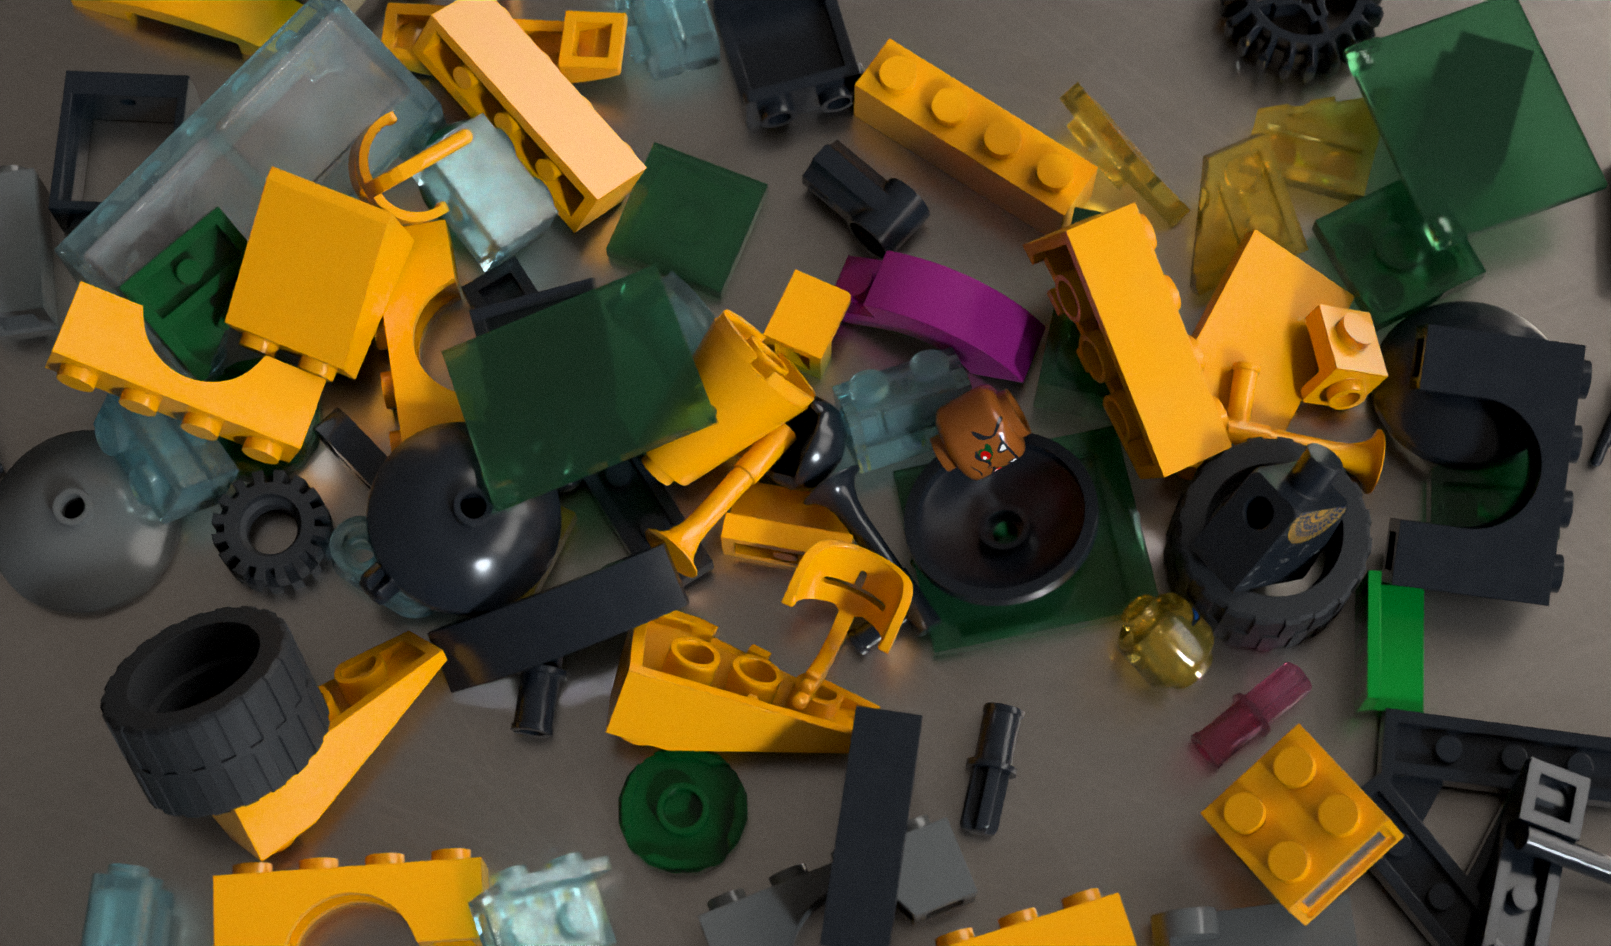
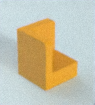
(807, 322)

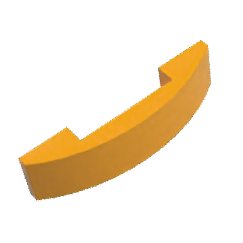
(238, 21)
(582, 46)

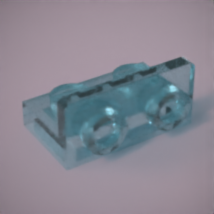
(545, 906)

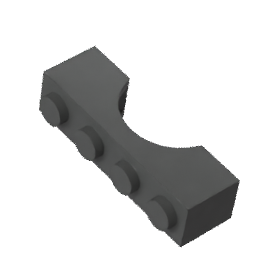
(930, 884)

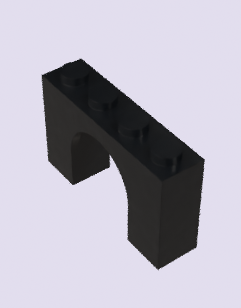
(1539, 390)

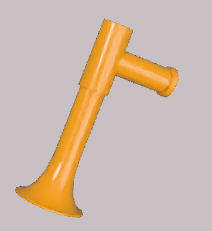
(1358, 458)
(747, 471)

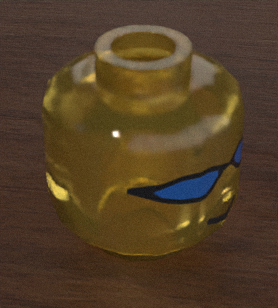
(1166, 640)

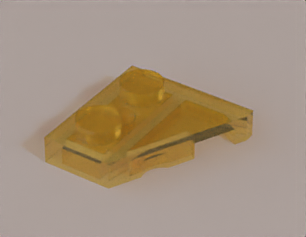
(1322, 145)
(1121, 158)

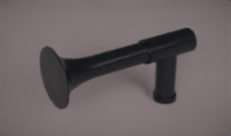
(840, 497)

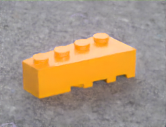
(1134, 339)

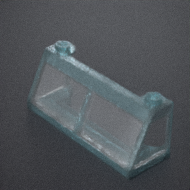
(284, 108)

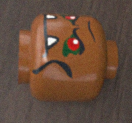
(980, 432)

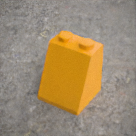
(316, 275)

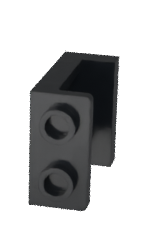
(787, 57)

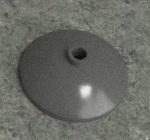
(85, 561)

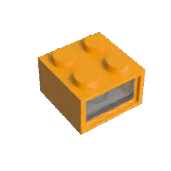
(1302, 824)

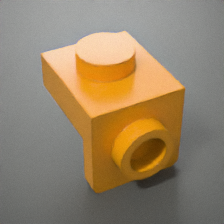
(1346, 357)

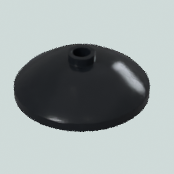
(1441, 426)
(1038, 498)
(437, 550)

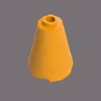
(751, 394)

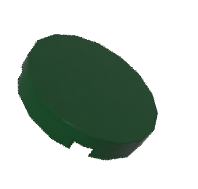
(683, 812)

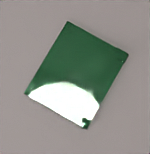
(1474, 120)
(578, 388)

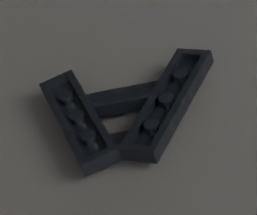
(1433, 751)

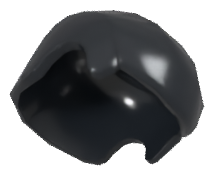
(817, 447)

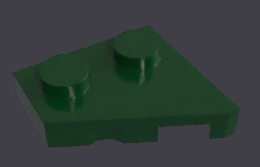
(190, 290)

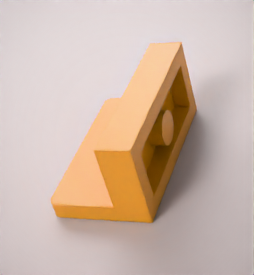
(777, 526)

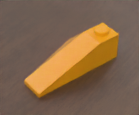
(701, 694)
(363, 705)

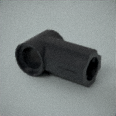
(877, 210)

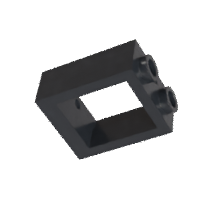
(107, 97)

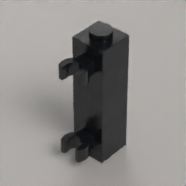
(872, 828)

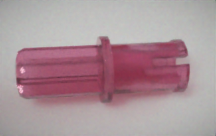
(1251, 714)

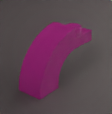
(942, 309)

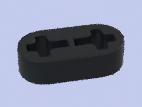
(351, 446)

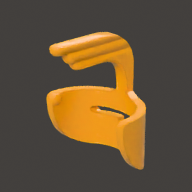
(371, 190)
(845, 562)

